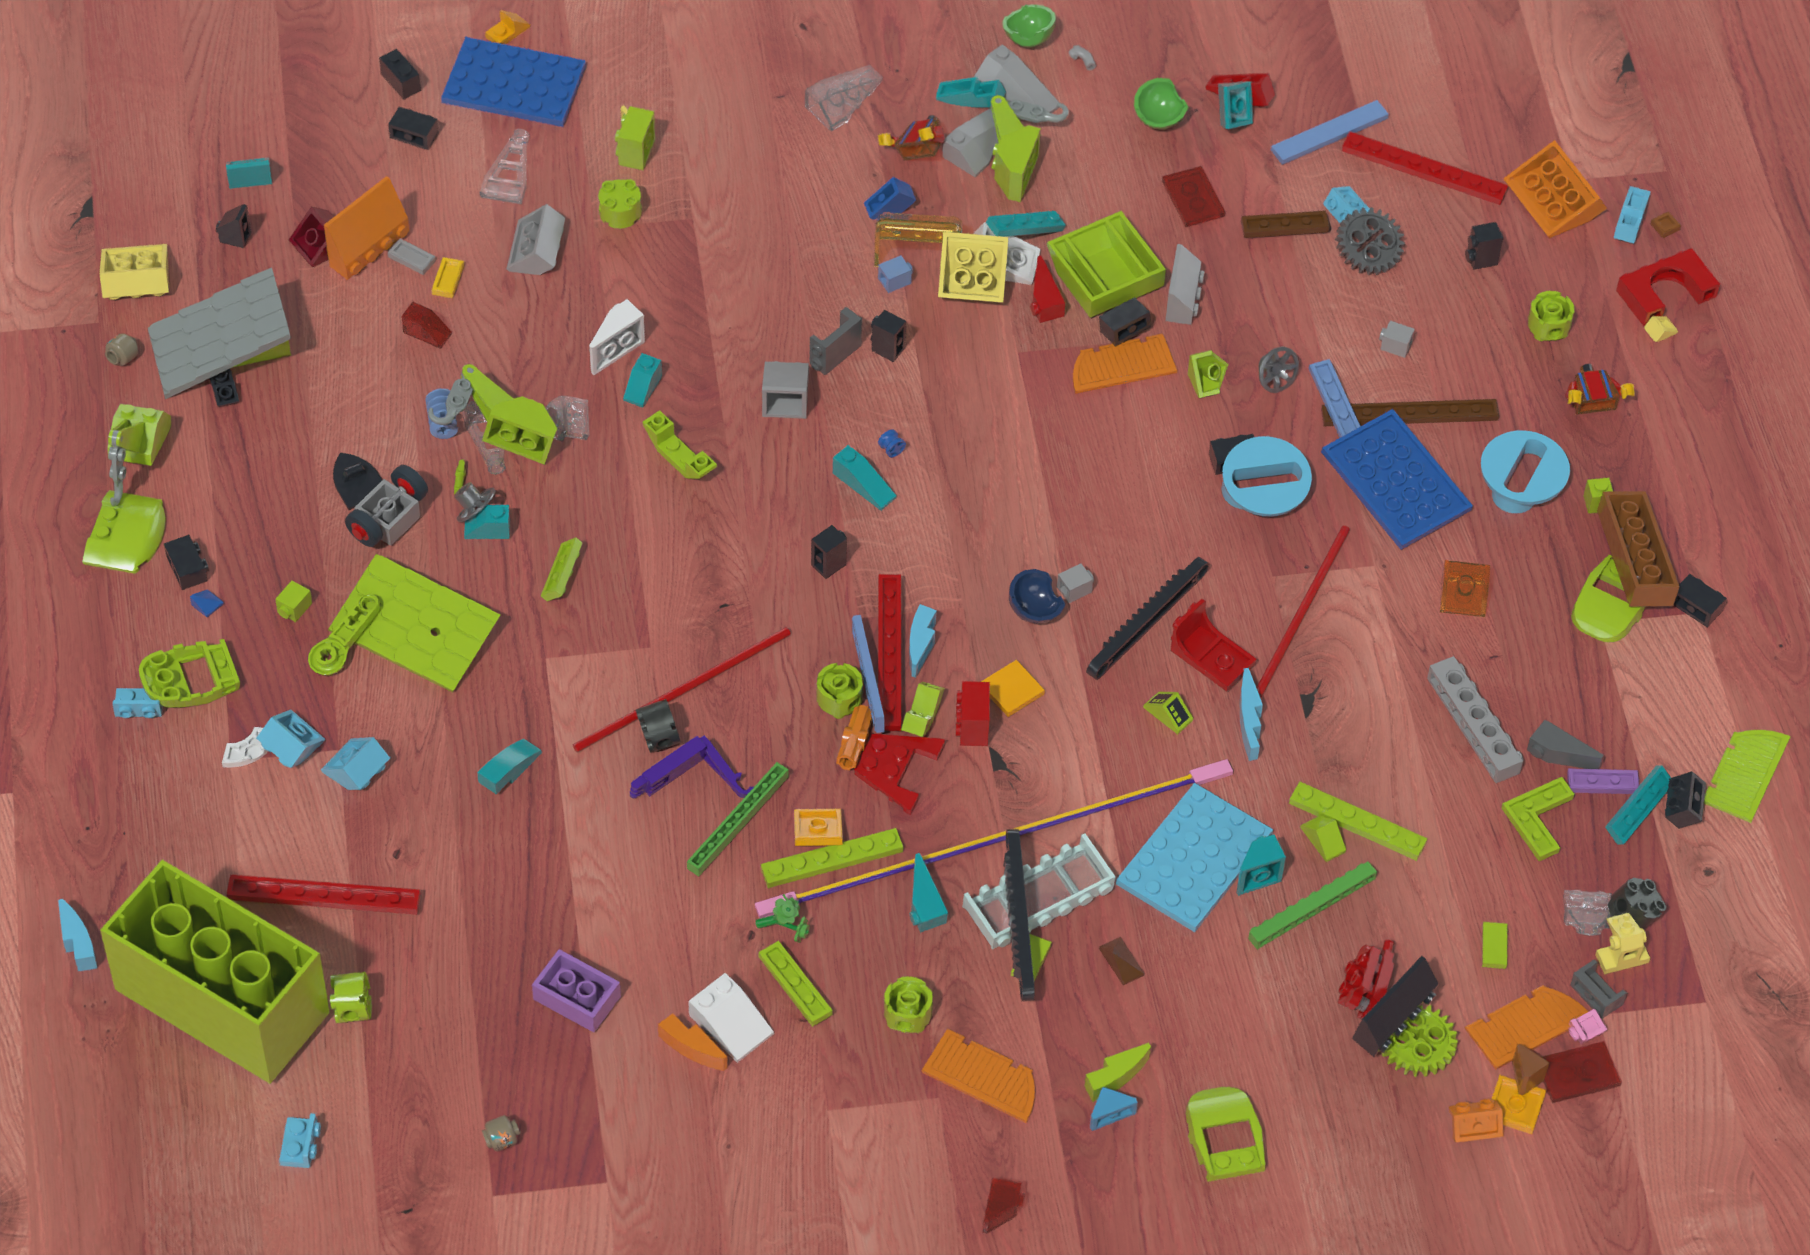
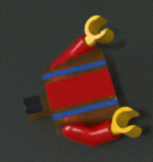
(918, 140)
(1596, 391)

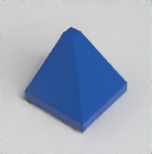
(205, 602)

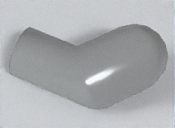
(1078, 51)

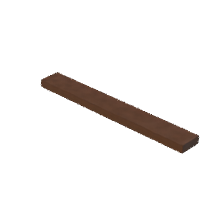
(1425, 411)

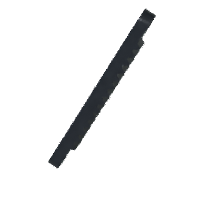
(1147, 617)
(1018, 915)

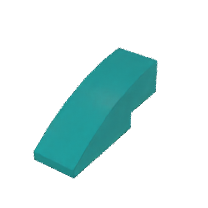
(969, 92)
(508, 765)

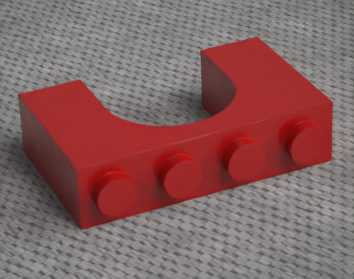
(1683, 268)

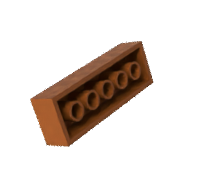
(1637, 548)

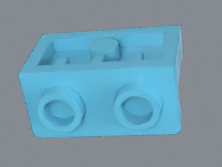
(1343, 201)
(135, 703)
(299, 1140)

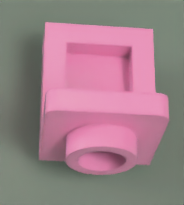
(1586, 1027)

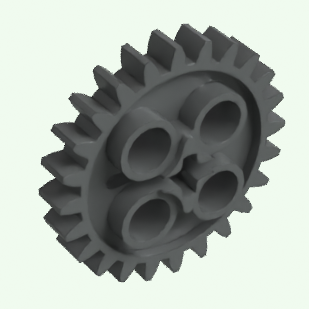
(1356, 226)

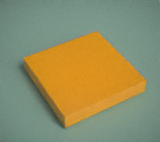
(1013, 688)
(817, 827)
(1518, 1110)

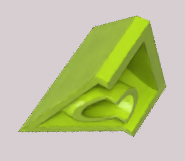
(1206, 373)

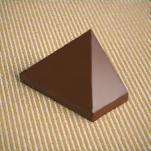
(1121, 961)

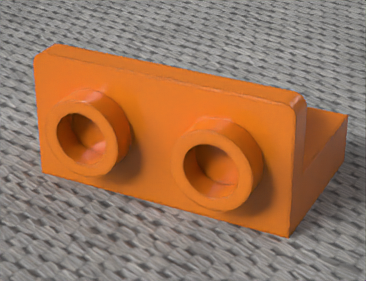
(1476, 1120)

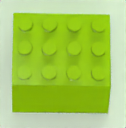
(1106, 264)

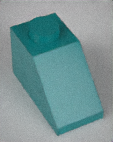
(643, 380)
(489, 523)

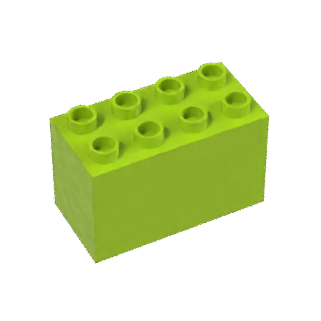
(216, 971)

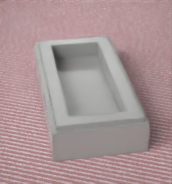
(411, 256)

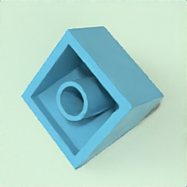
(289, 738)
(356, 763)

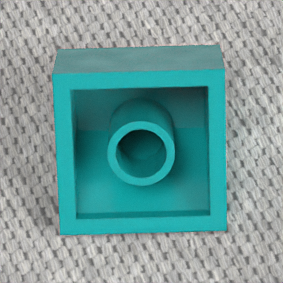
(1261, 865)

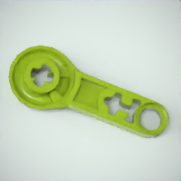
(342, 638)

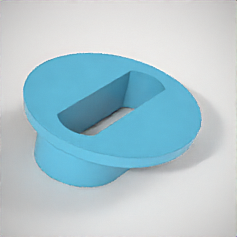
(1264, 458)
(1502, 458)

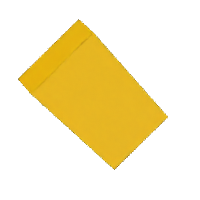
(447, 277)

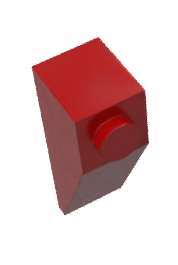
(1261, 86)
(1047, 299)

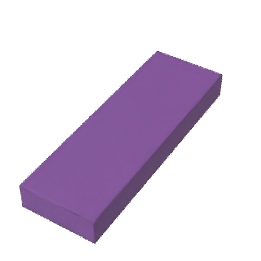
(1603, 781)

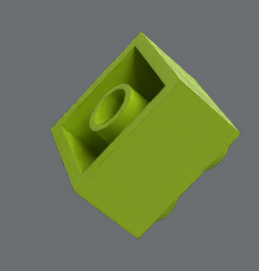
(635, 138)

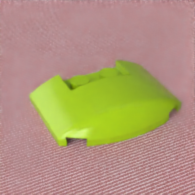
(125, 533)

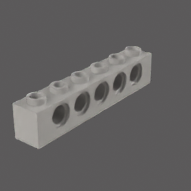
(1453, 696)

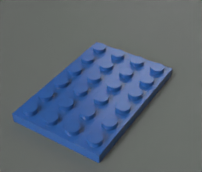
(513, 81)
(1396, 479)

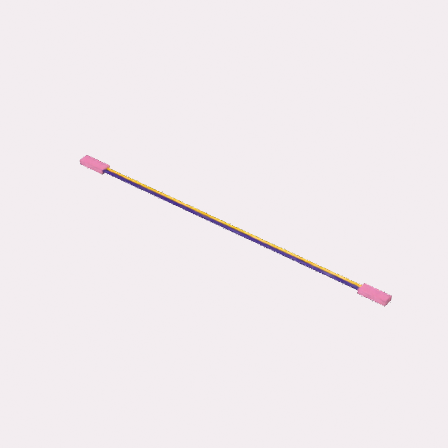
(1199, 776)

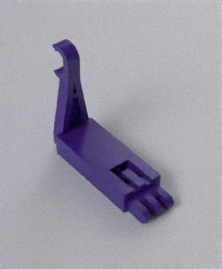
(680, 762)

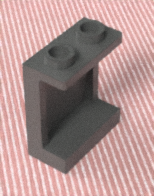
(839, 345)

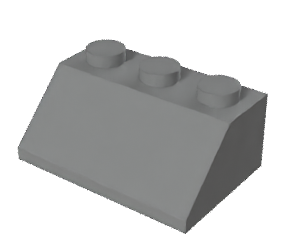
(536, 242)
(1184, 287)

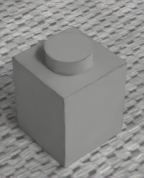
(1396, 338)
(1075, 583)

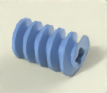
(437, 400)

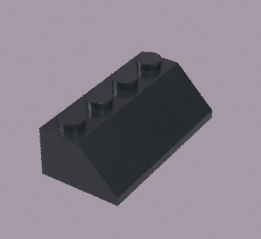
(1396, 1008)

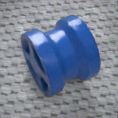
(891, 442)

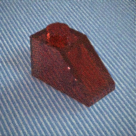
(425, 325)
(1002, 1203)

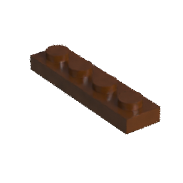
(1285, 224)

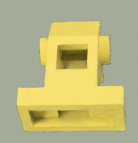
(1626, 939)

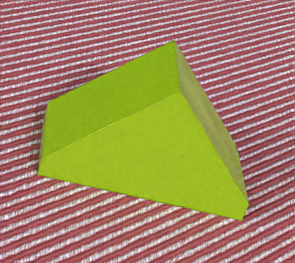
(1325, 837)

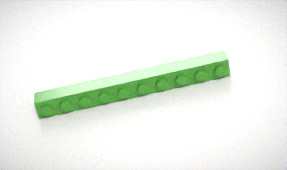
(737, 819)
(1312, 905)

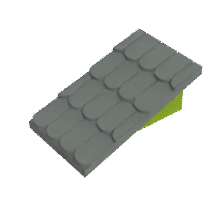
(221, 333)

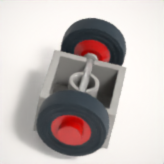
(388, 508)

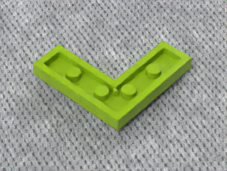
(1524, 810)

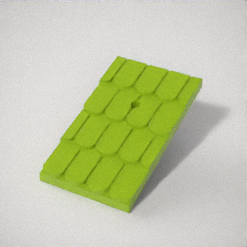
(409, 613)

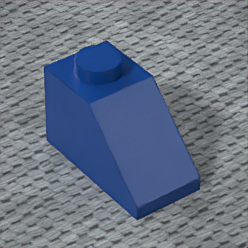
(892, 197)

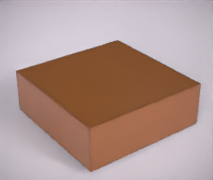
(1665, 224)

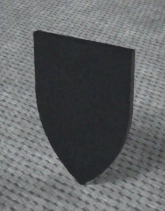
(354, 479)

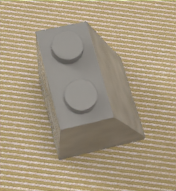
(785, 389)

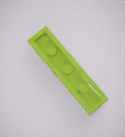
(795, 983)

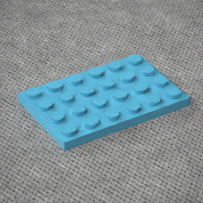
(1192, 857)

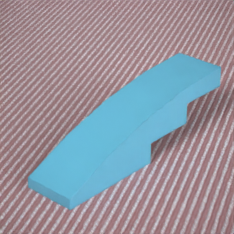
(1250, 712)

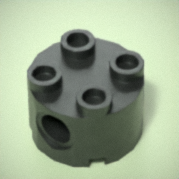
(658, 726)
(1639, 900)

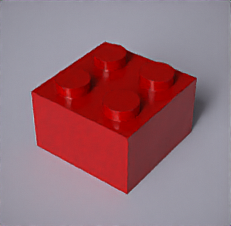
(973, 713)

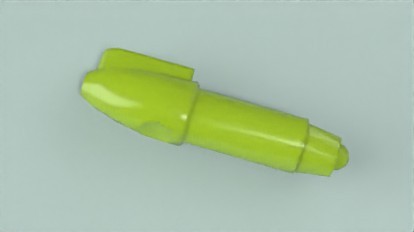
(459, 475)

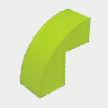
(923, 709)

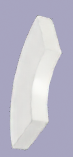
(245, 751)

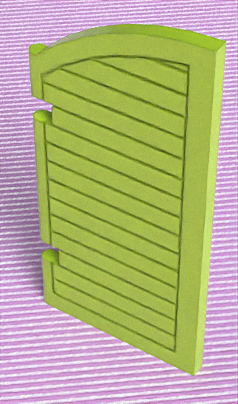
(1746, 772)

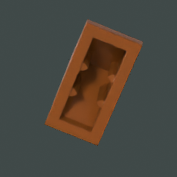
(1528, 1069)

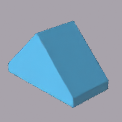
(1111, 1108)

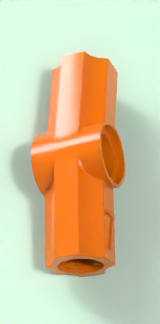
(854, 738)

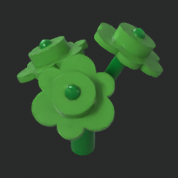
(784, 916)

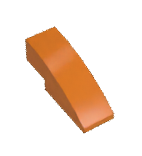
(691, 1043)

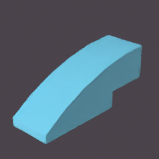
(1632, 214)
(921, 638)
(76, 937)

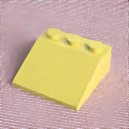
(973, 267)
(134, 271)

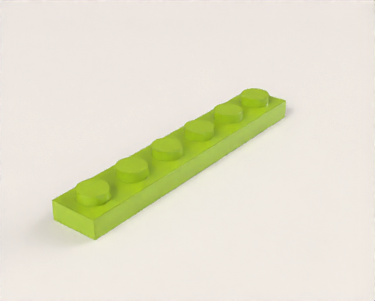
(1358, 821)
(831, 858)

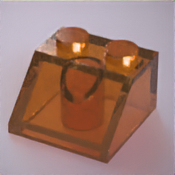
(1464, 588)

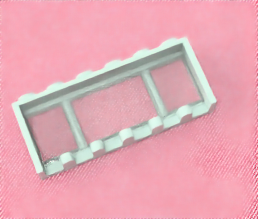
(1050, 891)

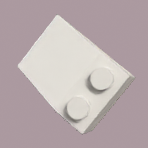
(1020, 257)
(617, 336)
(729, 1017)

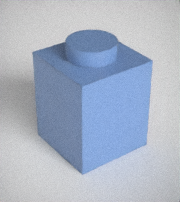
(895, 274)

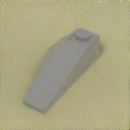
(1016, 79)
(972, 144)

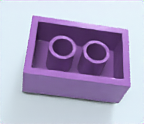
(576, 990)

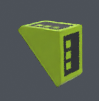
(1170, 710)

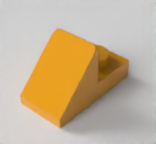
(507, 29)

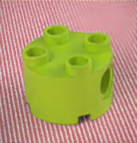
(619, 203)
(1550, 316)
(839, 689)
(351, 997)
(908, 1005)

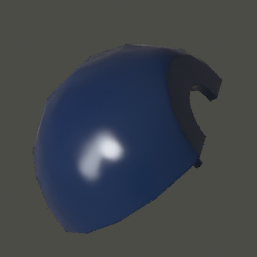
(1034, 598)

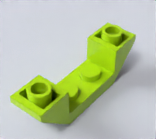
(674, 450)

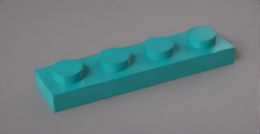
(1025, 223)
(1639, 805)

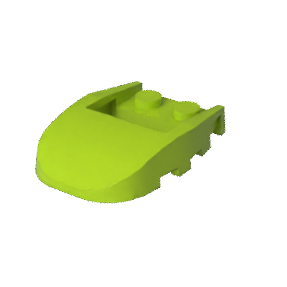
(1601, 613)
(165, 680)
(1218, 1108)

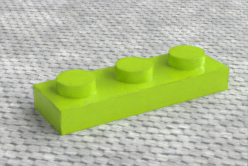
(561, 569)

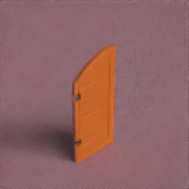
(1122, 363)
(1525, 1023)
(982, 1075)

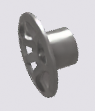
(1275, 368)
(469, 498)

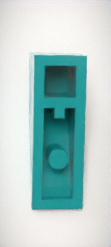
(862, 477)
(926, 906)

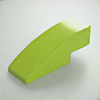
(1117, 1070)

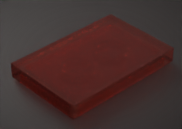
(1193, 196)
(1580, 1072)

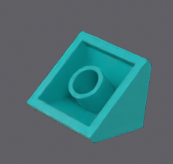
(1235, 104)
(248, 173)

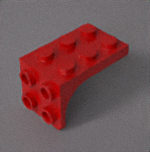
(1208, 649)

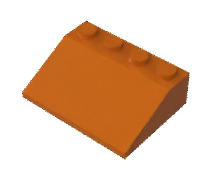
(1554, 191)
(365, 229)

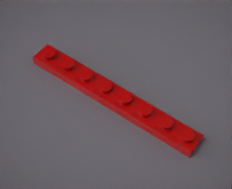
(1424, 168)
(889, 649)
(323, 894)

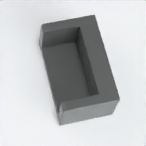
(1596, 990)

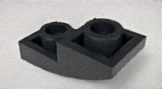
(224, 388)

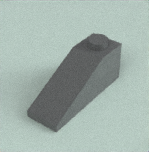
(1561, 748)

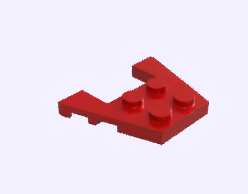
(887, 760)

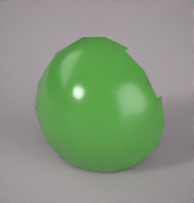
(1029, 25)
(1159, 104)

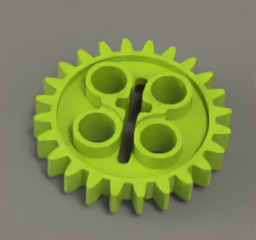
(1418, 1040)

